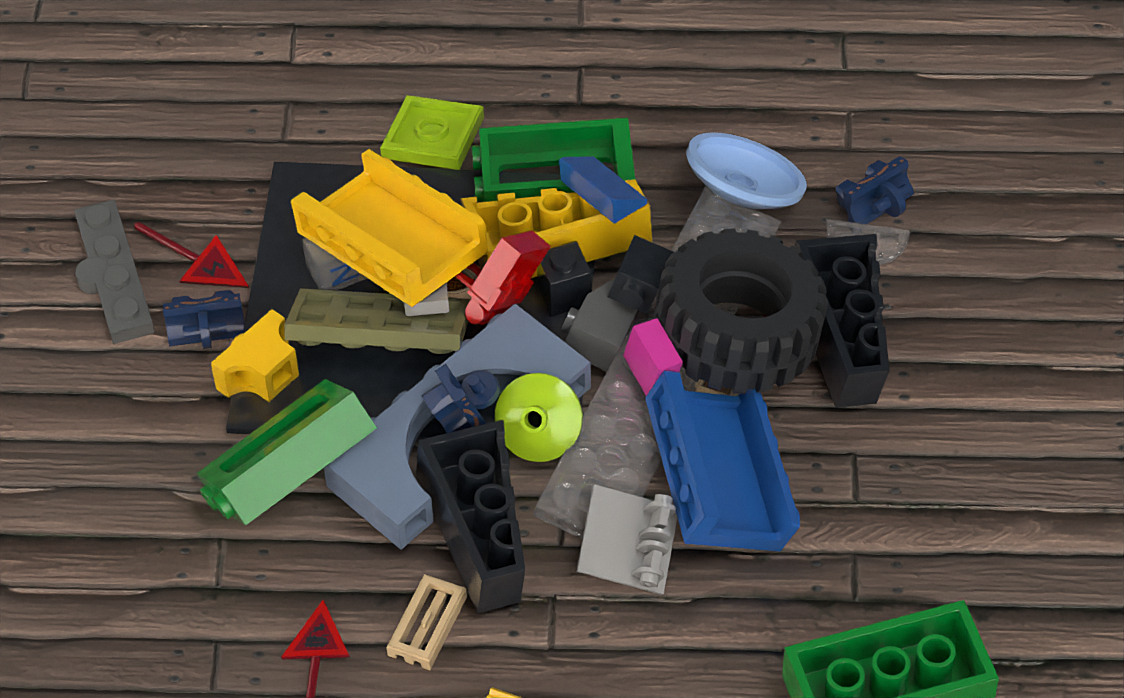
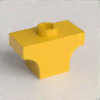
(257, 360)

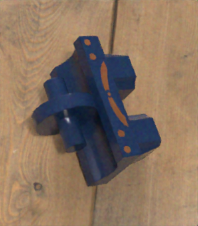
(879, 192)
(203, 319)
(458, 403)

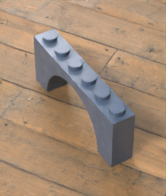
(376, 470)

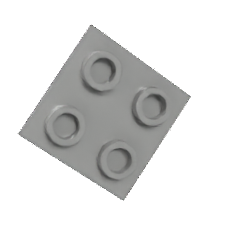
(628, 539)

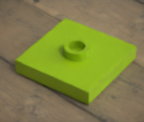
(432, 132)

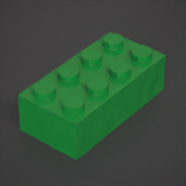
(903, 657)

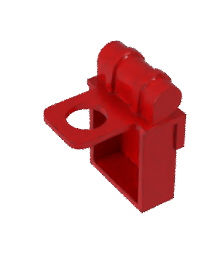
(504, 277)

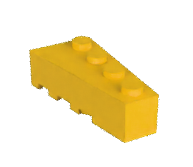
(560, 220)

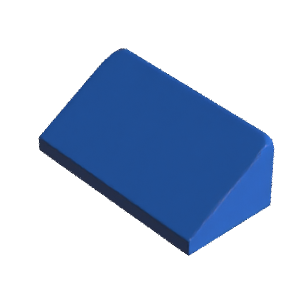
(600, 187)

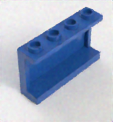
(722, 467)

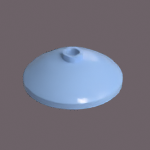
(745, 171)

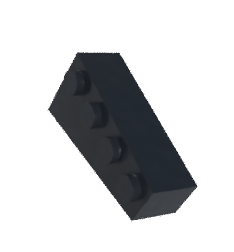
(852, 337)
(476, 510)

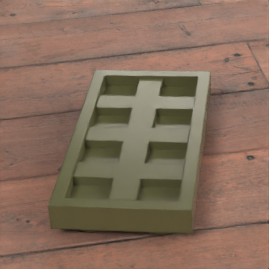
(373, 320)

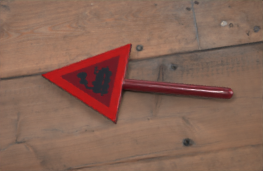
(315, 641)

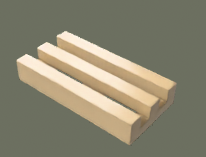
(413, 651)

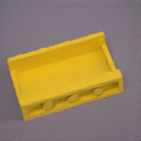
(393, 229)

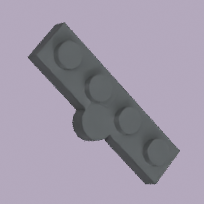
(112, 272)

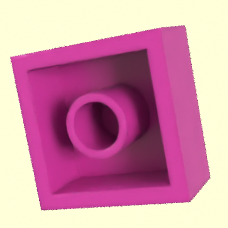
(650, 353)

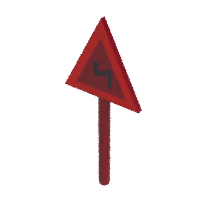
(209, 268)

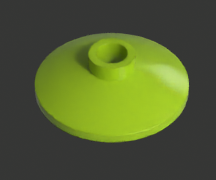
(559, 412)

